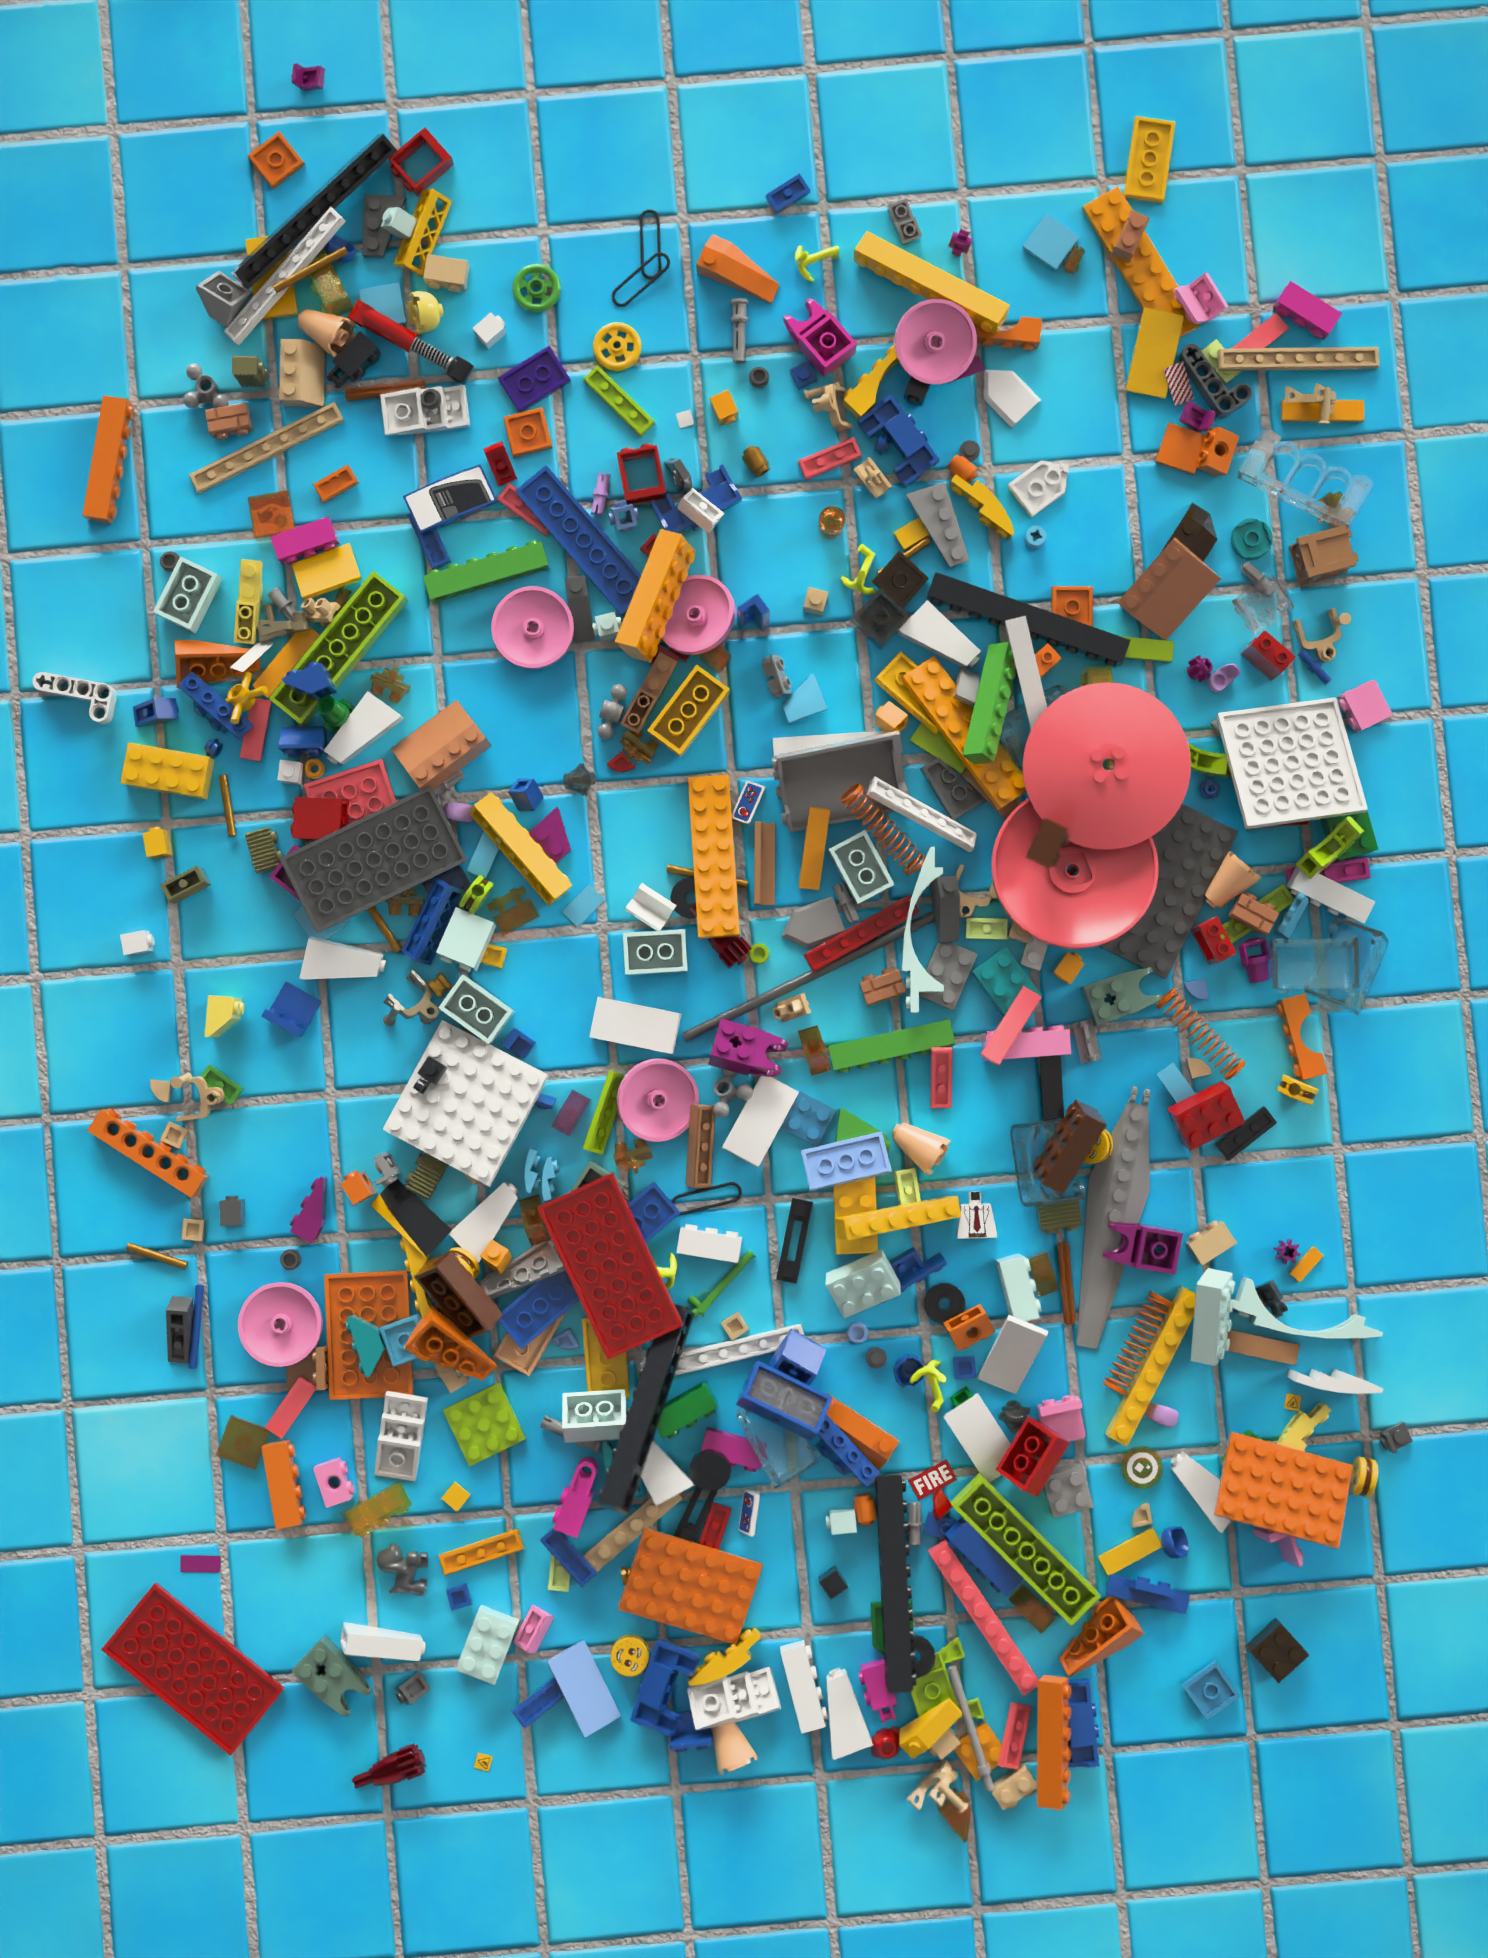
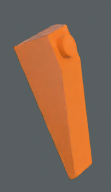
(730, 266)
(209, 660)
(444, 1343)
(867, 1436)
(1106, 1633)

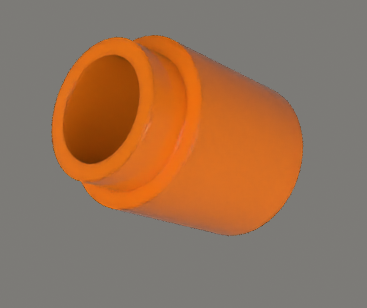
(962, 468)
(864, 1509)

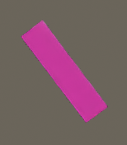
(1342, 871)

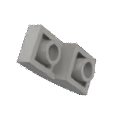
(903, 221)
(967, 686)

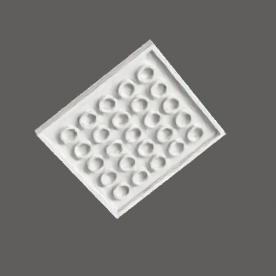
(1291, 763)
(472, 1109)

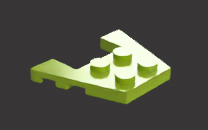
(936, 1685)

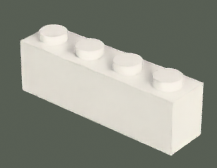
(1332, 895)
(803, 1687)

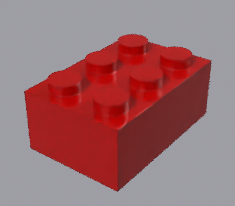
(1206, 1115)
(1032, 1456)

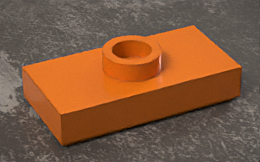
(336, 483)

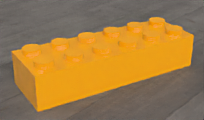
(655, 596)

